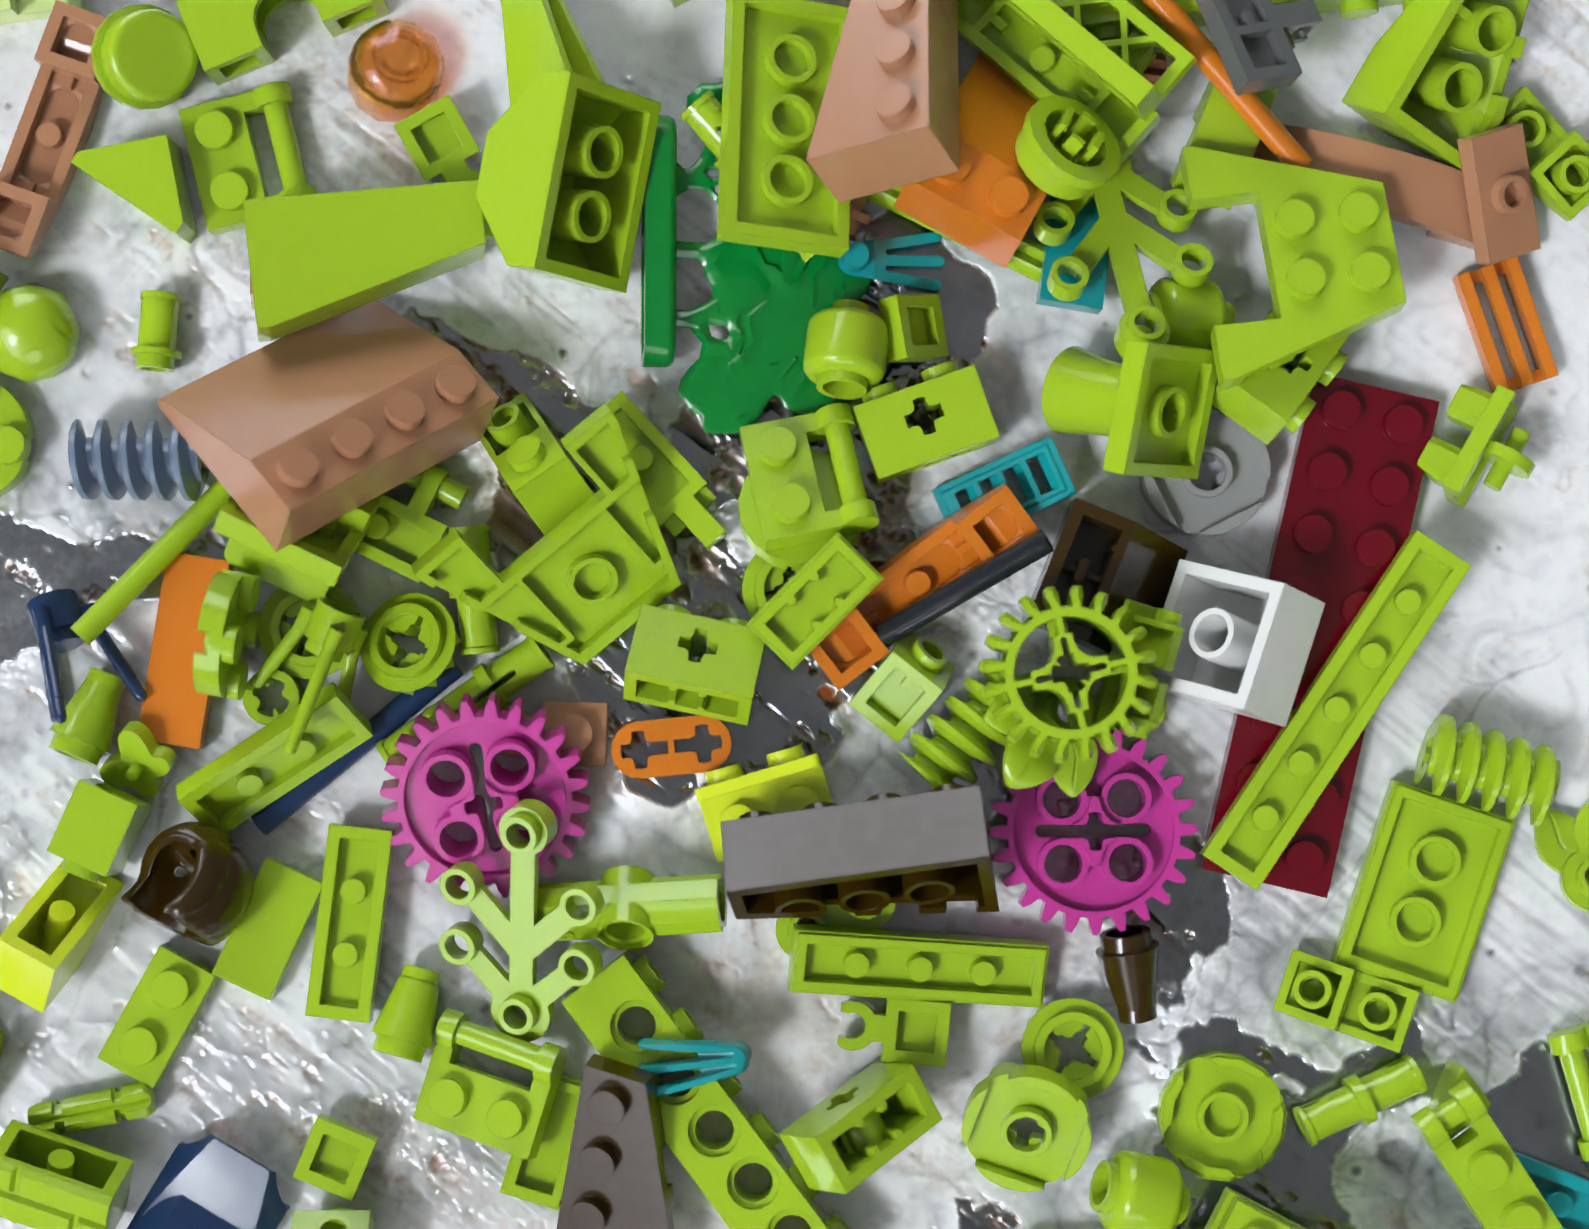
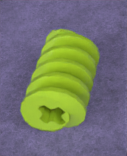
(956, 740)
(1489, 766)

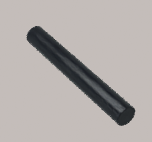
(964, 587)

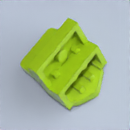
(304, 567)

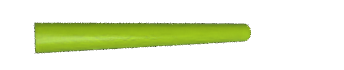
(151, 564)

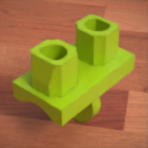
(1489, 420)

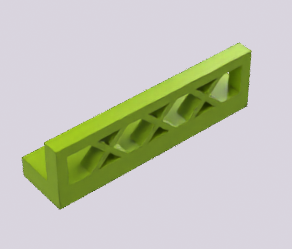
(1098, 56)

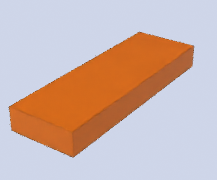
(172, 706)

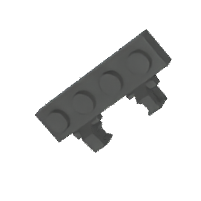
(1259, 39)

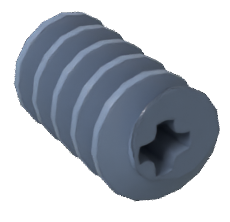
(134, 463)

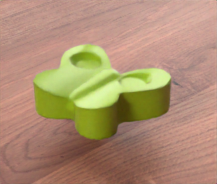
(140, 761)

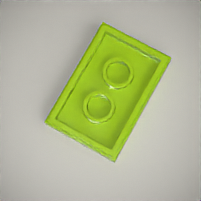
(1422, 891)

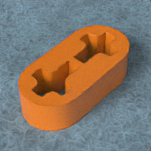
(673, 762)

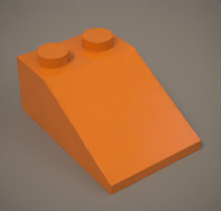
(990, 197)

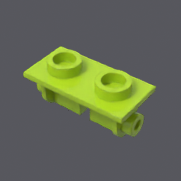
(1163, 638)

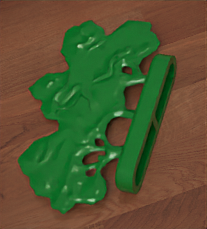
(757, 294)

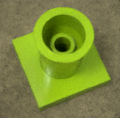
(1148, 405)

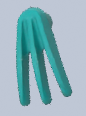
(869, 260)
(714, 1060)

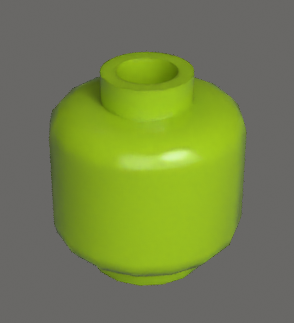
(1190, 311)
(846, 349)
(1138, 1192)

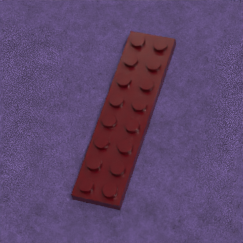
(1334, 538)

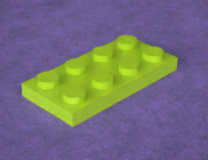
(771, 98)

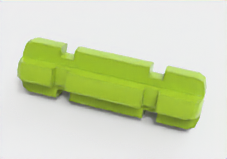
(93, 1109)

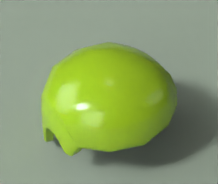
(36, 332)

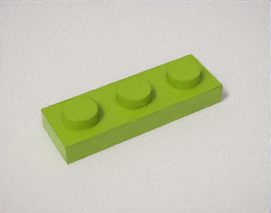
(262, 772)
(350, 923)

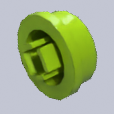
(143, 57)
(1066, 148)

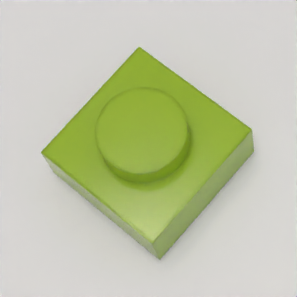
(914, 327)
(336, 1157)

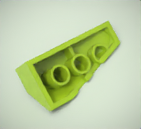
(1440, 73)

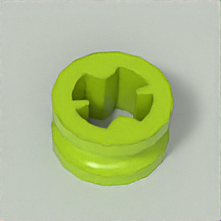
(255, 704)

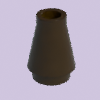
(1130, 970)

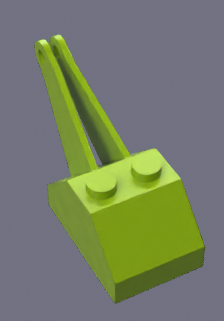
(567, 156)

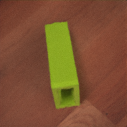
(354, 247)

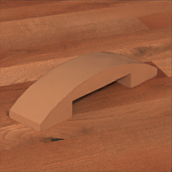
(50, 130)
(1415, 188)

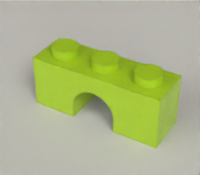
(233, 32)

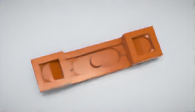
(918, 569)

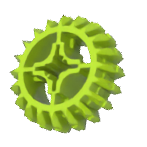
(1073, 705)

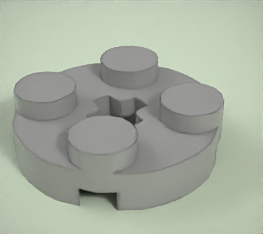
(1239, 487)

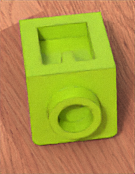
(903, 685)

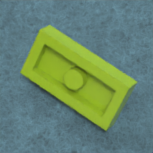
(158, 1016)

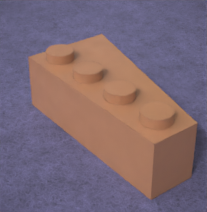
(890, 99)

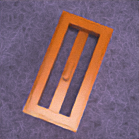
(1527, 318)

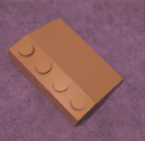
(331, 418)

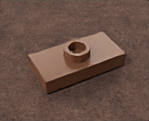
(1499, 193)

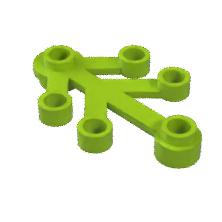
(1122, 238)
(519, 930)

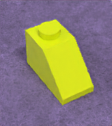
(53, 935)

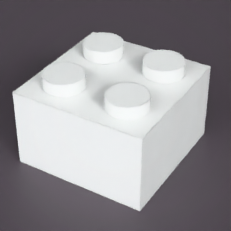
(1240, 641)

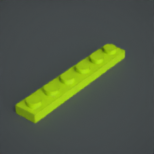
(1335, 709)

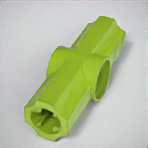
(644, 906)

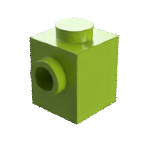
(98, 829)

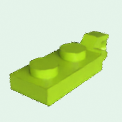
(669, 482)

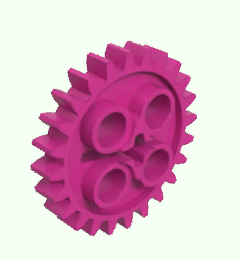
(429, 804)
(1092, 888)

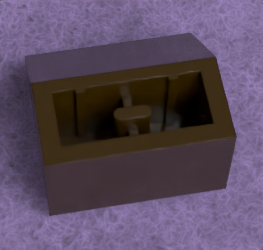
(1107, 556)

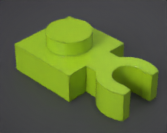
(439, 141)
(908, 1030)

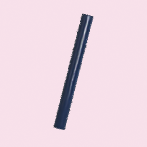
(382, 725)

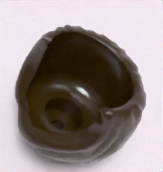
(206, 891)

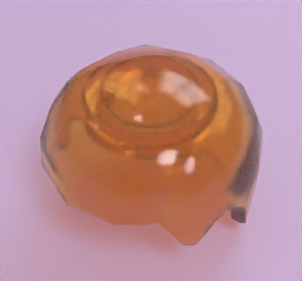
(394, 70)

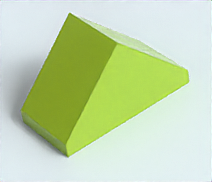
(148, 176)

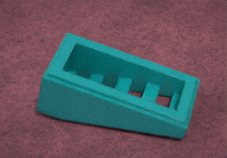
(1051, 464)

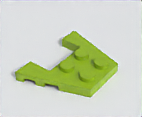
(1323, 252)
(583, 576)

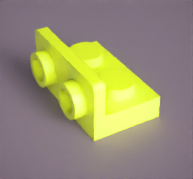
(782, 787)

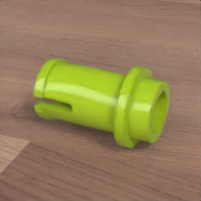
(157, 332)

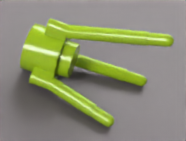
(331, 632)

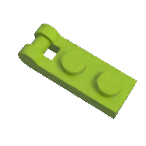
(1483, 1164)

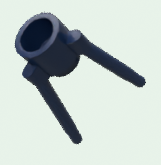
(51, 621)

